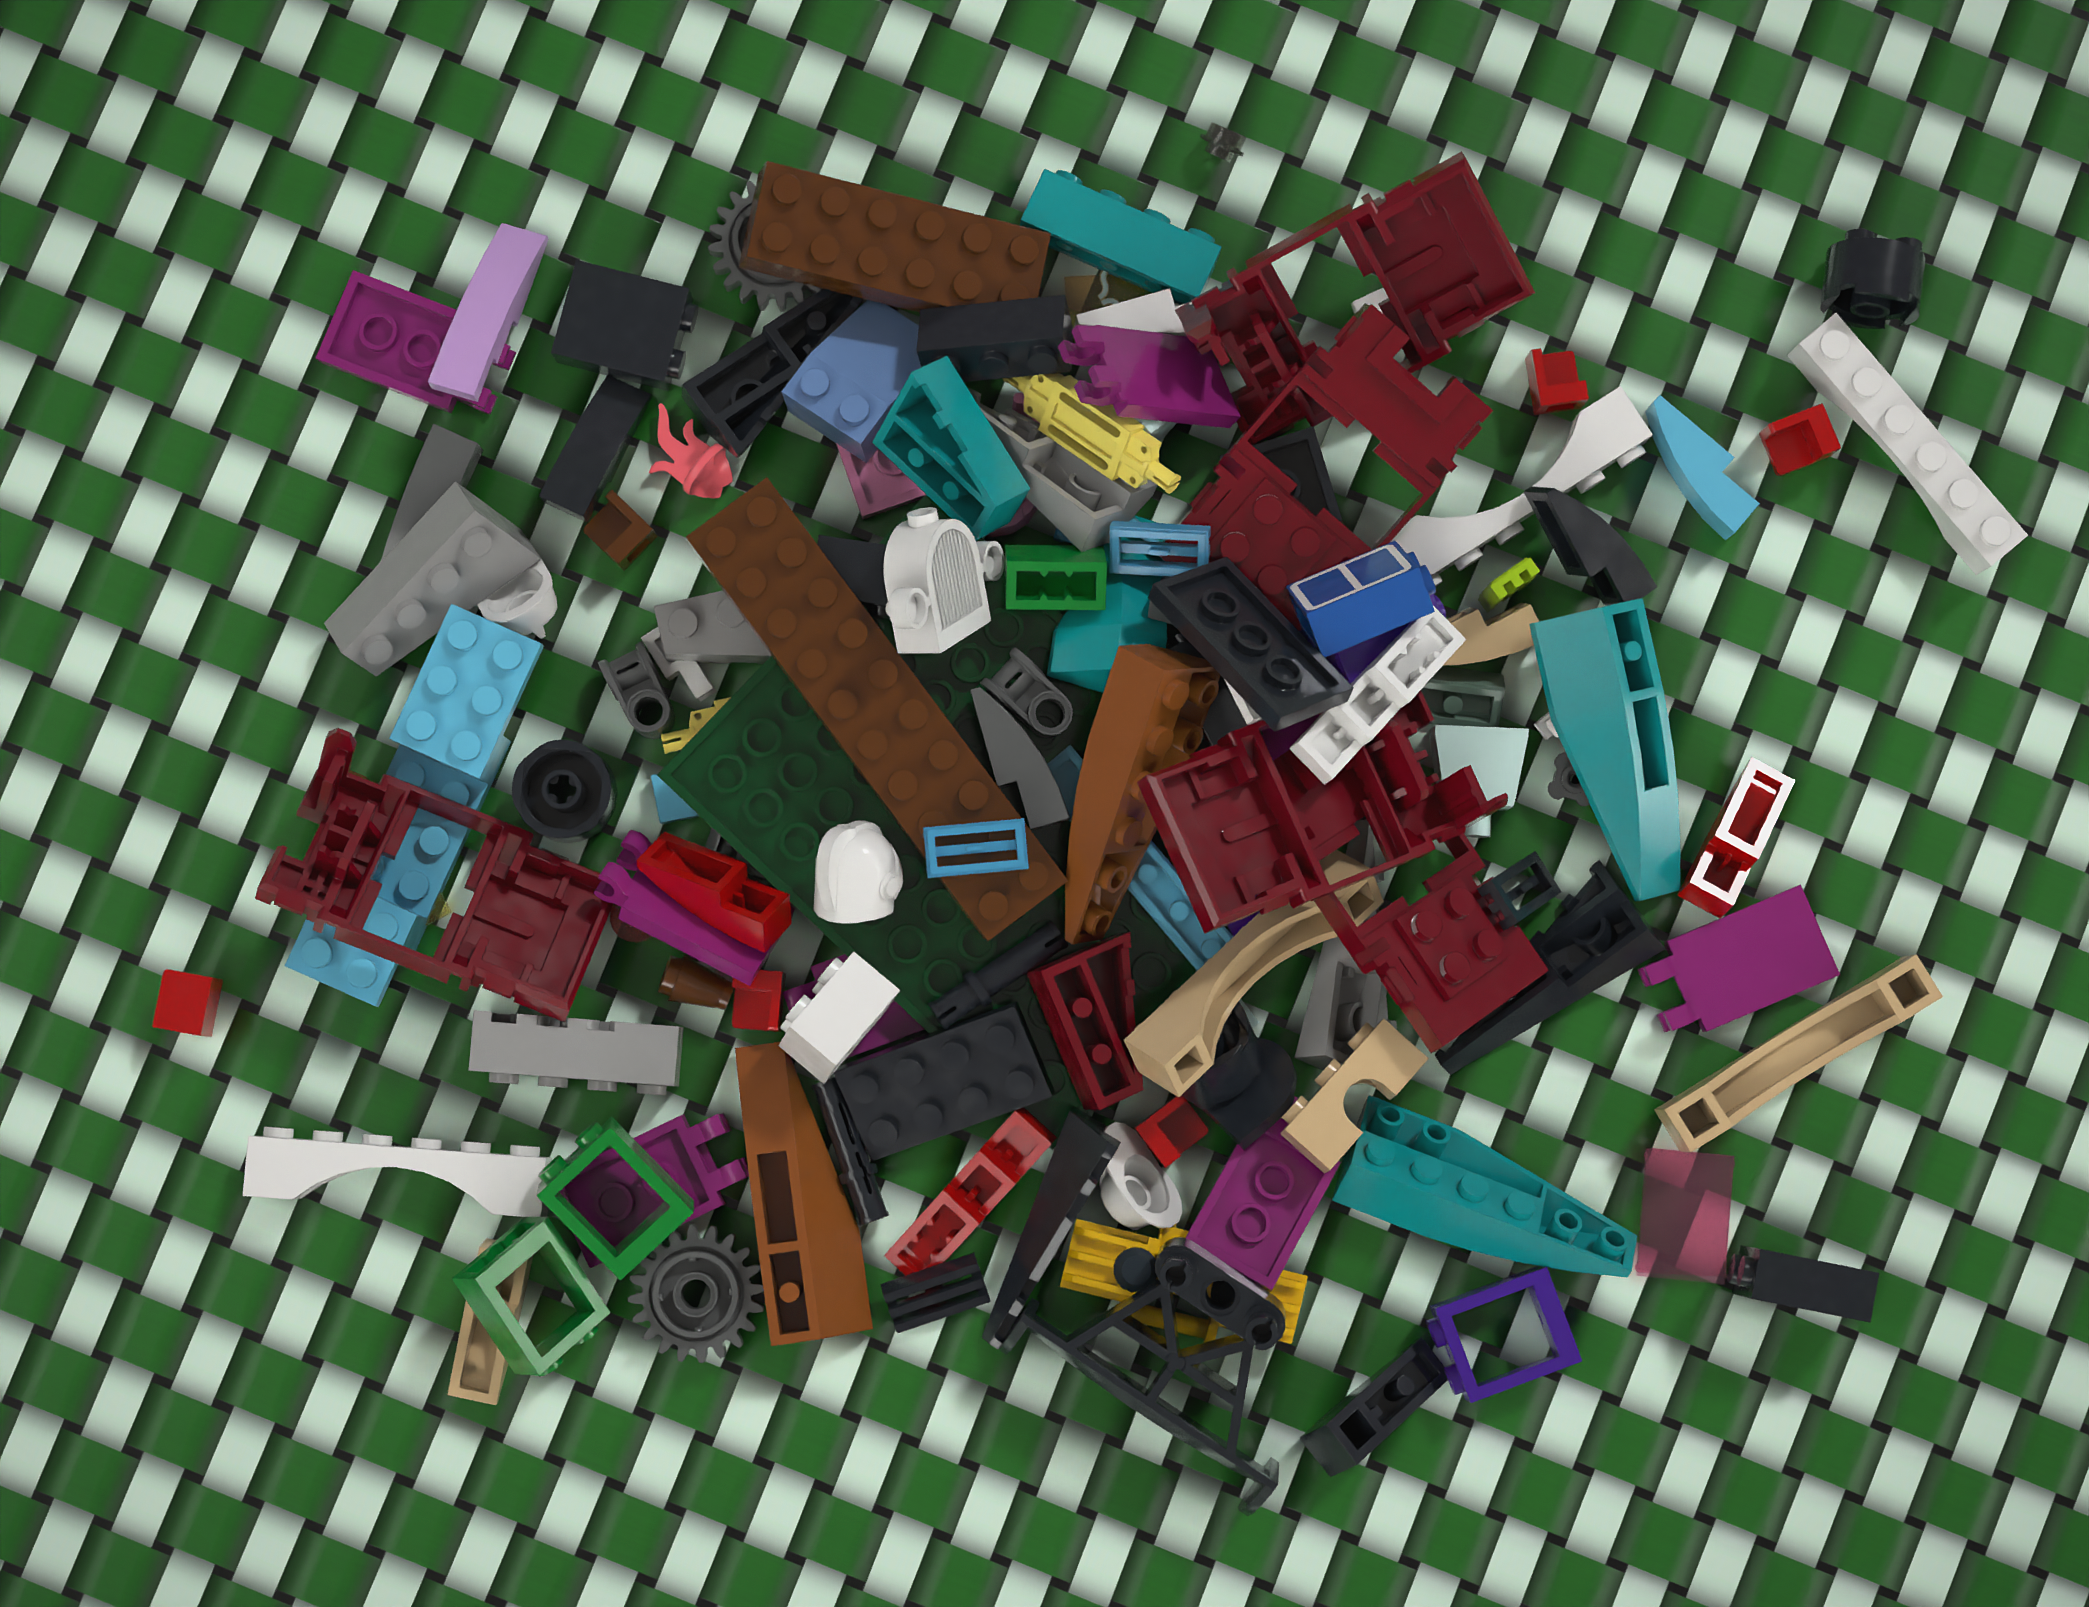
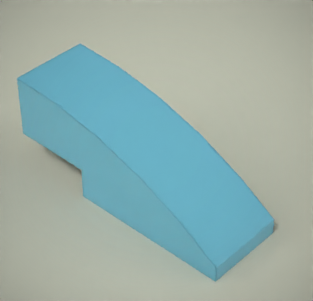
(1698, 468)

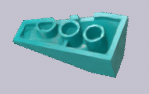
(1089, 639)

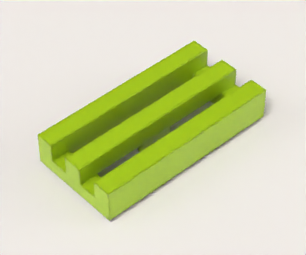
(1508, 583)

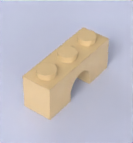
(1379, 1059)

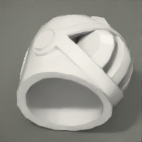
(856, 874)

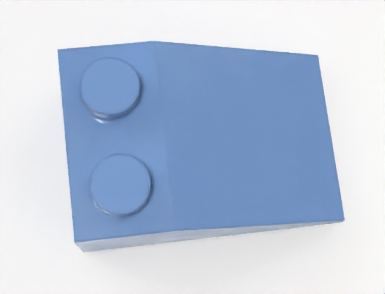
(855, 377)

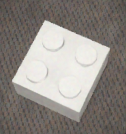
(833, 1023)

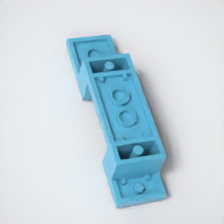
(447, 746)

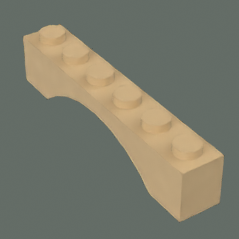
(1183, 1032)
(1797, 1051)

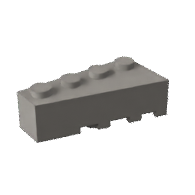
(447, 558)
(707, 631)
(576, 1050)

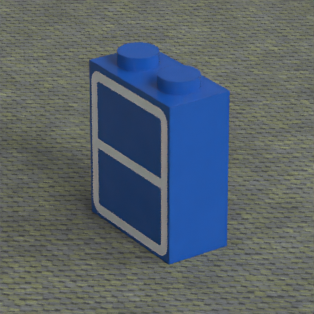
(1362, 598)

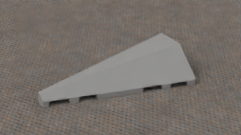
(1064, 486)
(1341, 994)

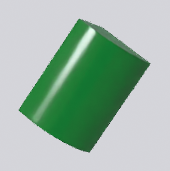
(1055, 577)

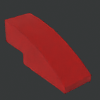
(1736, 838)
(717, 890)

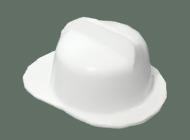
(523, 602)
(1136, 1186)

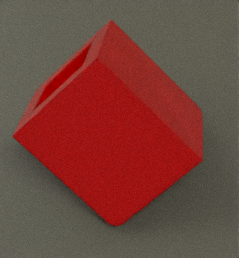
(1554, 382)
(1799, 440)
(187, 1003)
(760, 1003)
(1171, 1130)

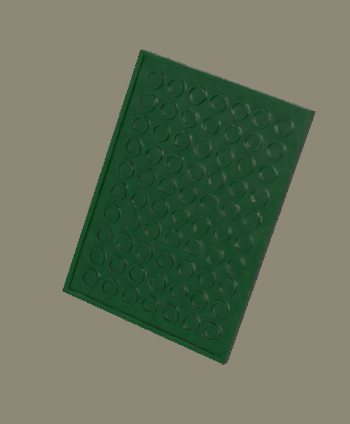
(780, 781)

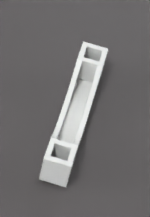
(1597, 438)
(1955, 496)
(295, 1167)

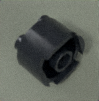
(1873, 279)
(548, 769)
(1235, 1063)

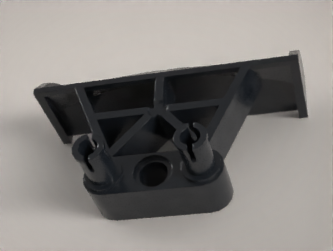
(1251, 1314)

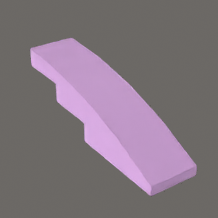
(487, 312)

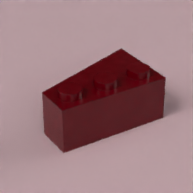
(1090, 1015)

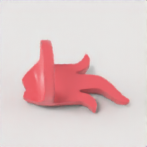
(696, 466)

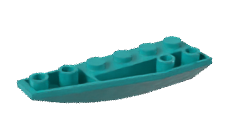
(1617, 735)
(1472, 1196)

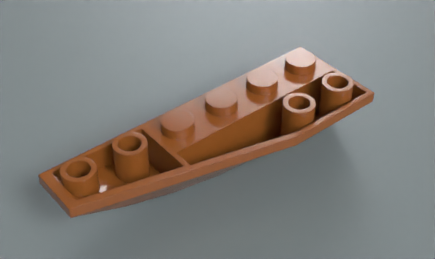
(1143, 724)
(800, 1210)

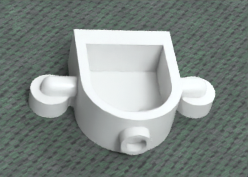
(937, 581)

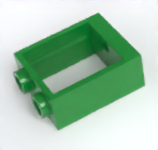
(647, 1235)
(501, 1259)

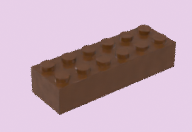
(886, 244)

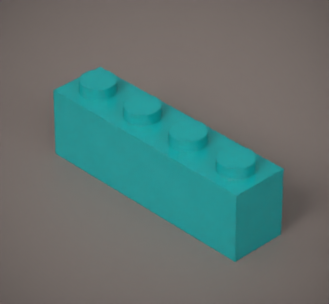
(1119, 238)

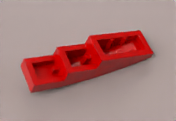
(972, 1193)

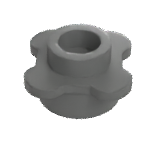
(1561, 785)

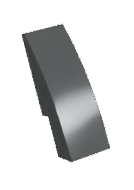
(441, 462)
(1019, 762)

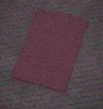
(1685, 1215)

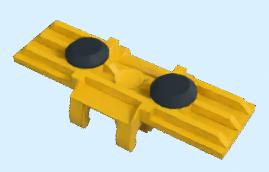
(1122, 1262)

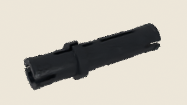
(997, 975)
(851, 1153)

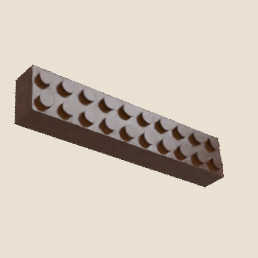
(869, 699)

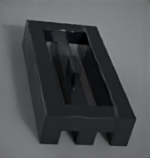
(1504, 900)
(937, 1300)

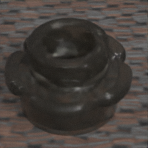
(1223, 142)

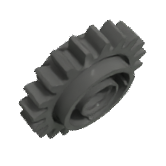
(730, 248)
(690, 1325)

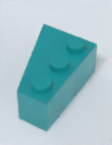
(951, 450)

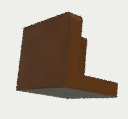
(620, 531)

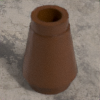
(694, 984)

